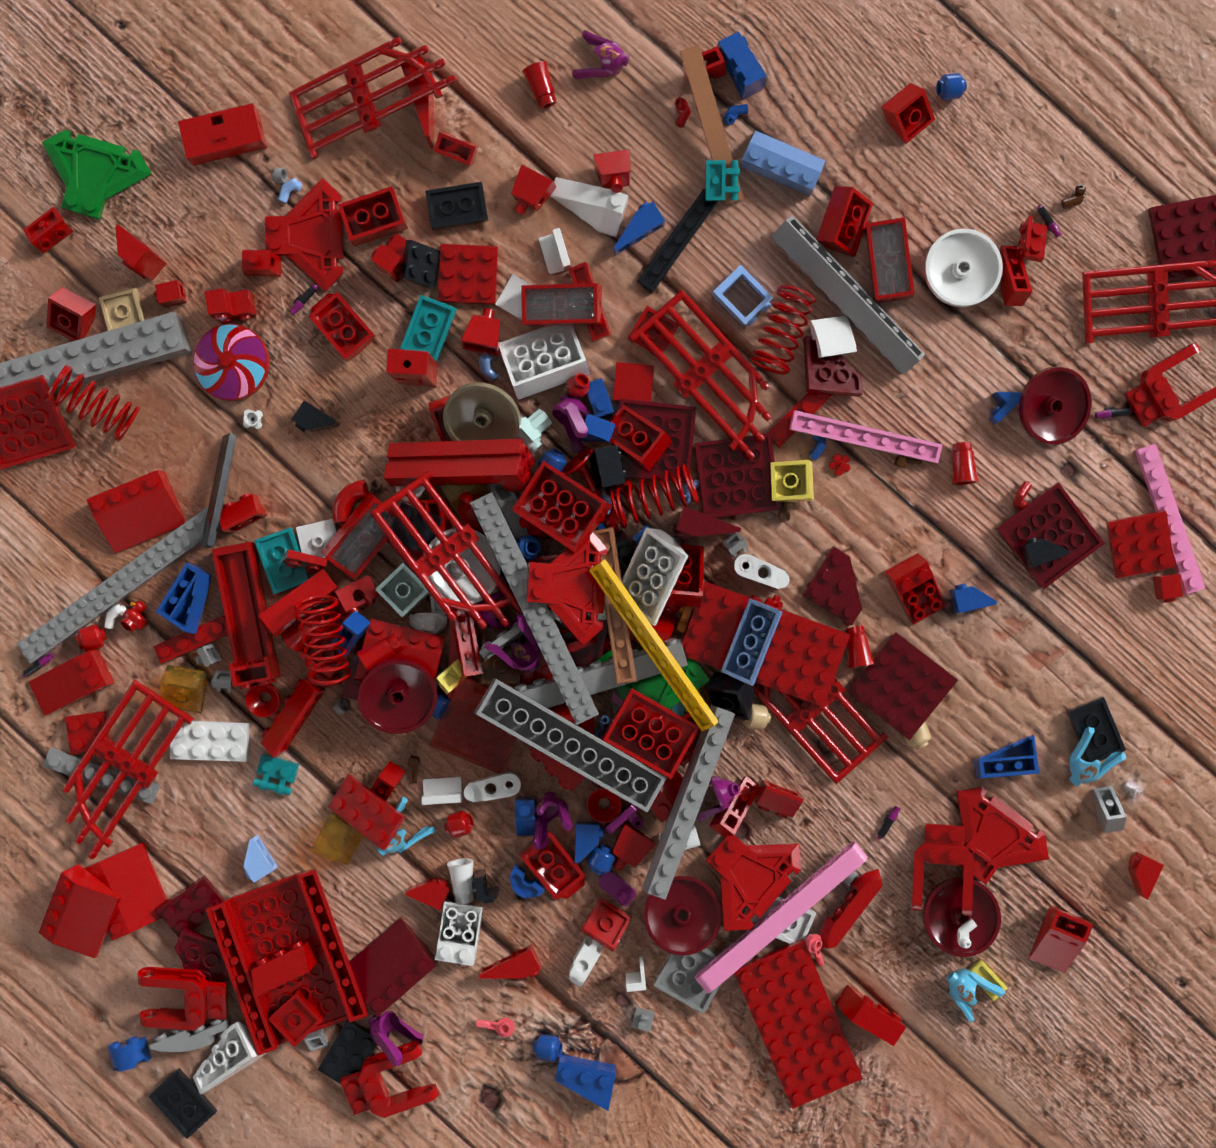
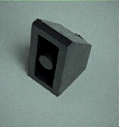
(312, 419)
(1041, 551)

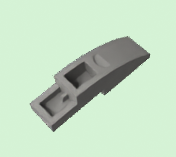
(506, 501)
(189, 1040)

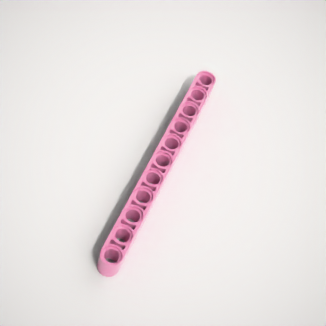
(781, 917)

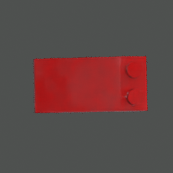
(425, 106)
(71, 681)

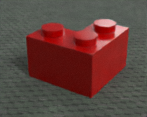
(390, 258)
(228, 306)

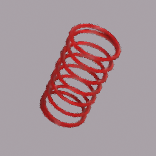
(782, 307)
(60, 398)
(620, 515)
(323, 636)

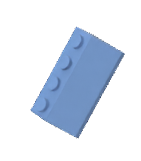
(782, 163)
(751, 641)

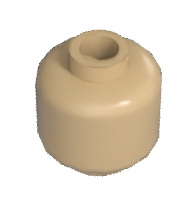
(759, 718)
(920, 738)

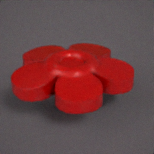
(839, 464)
(775, 601)

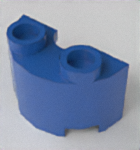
(523, 886)
(127, 1055)

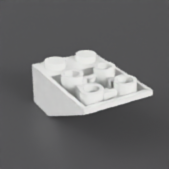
(459, 933)

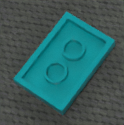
(429, 327)
(271, 551)

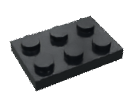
(456, 205)
(1106, 735)
(347, 1052)
(183, 1103)

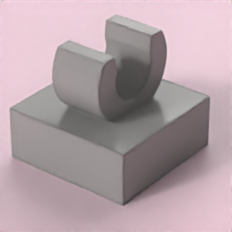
(735, 544)
(208, 655)
(221, 680)
(642, 1019)

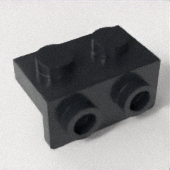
(480, 886)

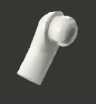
(111, 614)
(963, 933)

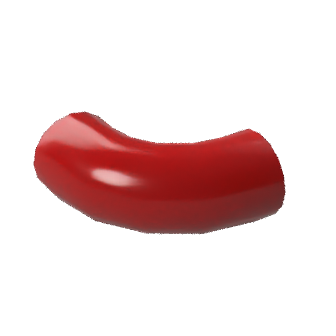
(346, 499)

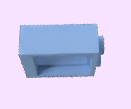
(730, 308)

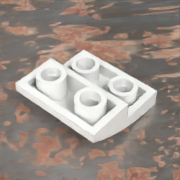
(833, 336)

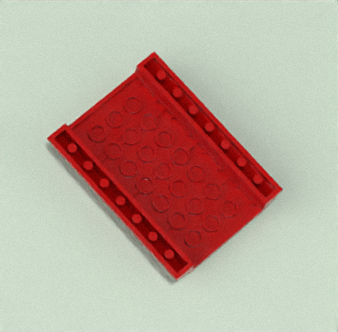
(274, 919)

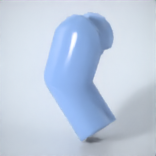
(287, 187)

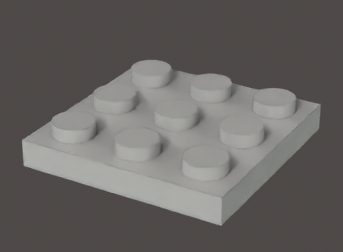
(679, 982)

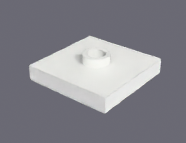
(315, 536)

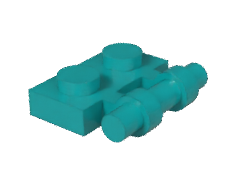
(715, 180)
(279, 769)

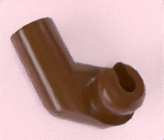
(1076, 198)

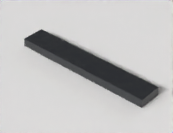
(676, 242)
(218, 491)

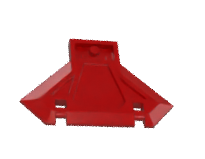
(310, 234)
(571, 588)
(997, 834)
(751, 877)

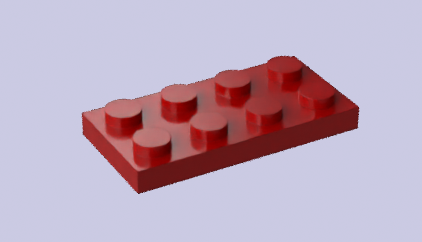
(366, 812)

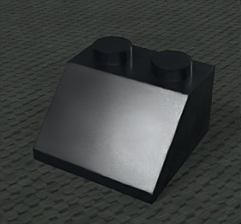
(607, 468)
(418, 522)
(731, 695)

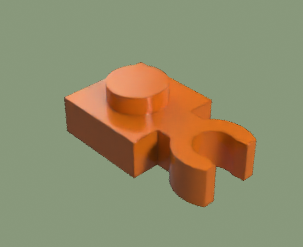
(685, 615)

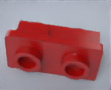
(47, 230)
(1032, 240)

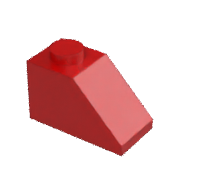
(388, 780)
(1144, 873)
(430, 892)

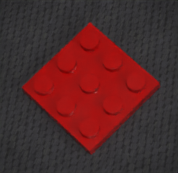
(468, 274)
(1140, 544)

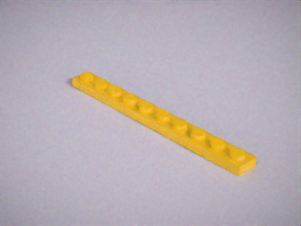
(653, 645)

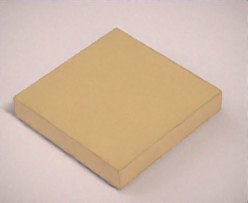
(122, 308)

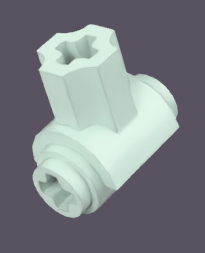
(532, 428)

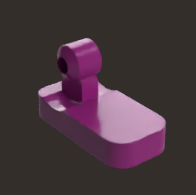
(627, 812)
(617, 888)

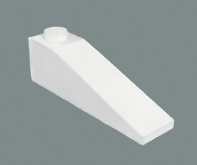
(592, 204)
(227, 1058)

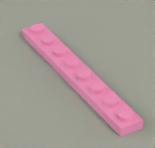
(865, 436)
(1164, 500)

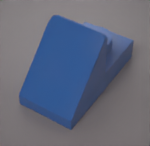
(1008, 401)
(598, 429)

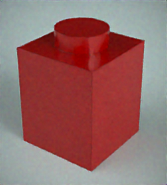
(170, 293)
(1168, 587)

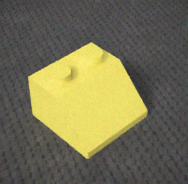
(792, 481)

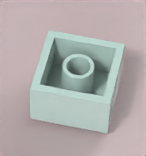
(403, 590)

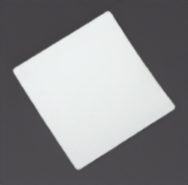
(511, 296)

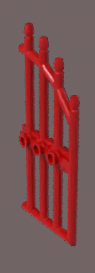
(363, 99)
(1158, 299)
(705, 367)
(443, 553)
(805, 714)
(127, 763)

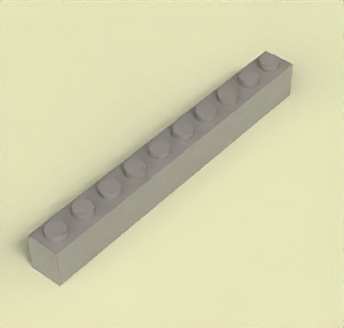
(847, 295)
(599, 676)
(687, 805)

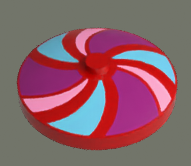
(231, 362)

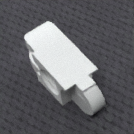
(775, 576)
(477, 790)
(584, 960)

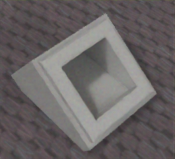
(316, 1040)

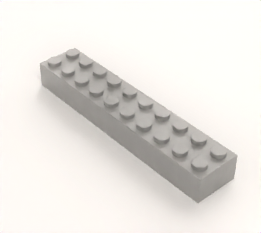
(104, 353)
(570, 745)

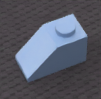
(258, 860)

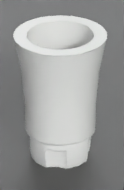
(461, 876)

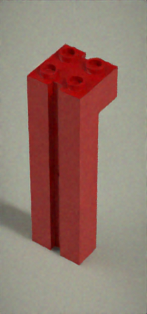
(461, 462)
(242, 603)

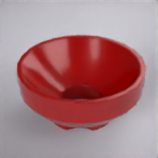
(258, 706)
(603, 815)

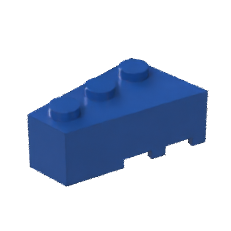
(742, 65)
(186, 598)
(1009, 760)
(587, 1078)

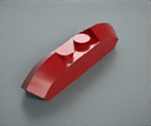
(855, 902)

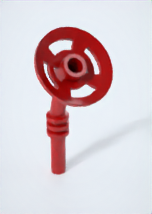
(579, 464)

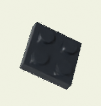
(420, 264)

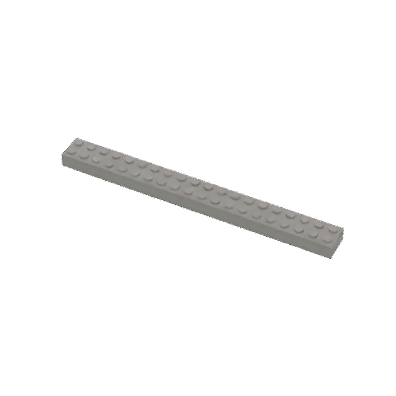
(114, 589)
(536, 614)

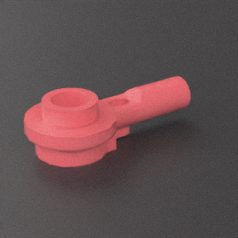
(814, 945)
(503, 1027)

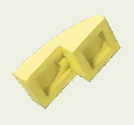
(450, 677)

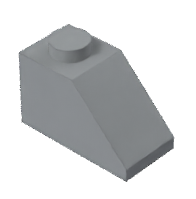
(1109, 809)

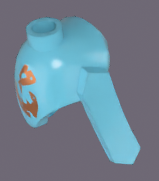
(1090, 771)
(397, 843)
(963, 986)

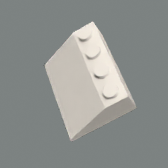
(543, 359)
(654, 572)

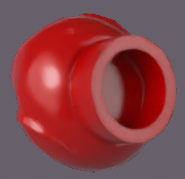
(578, 385)
(132, 617)

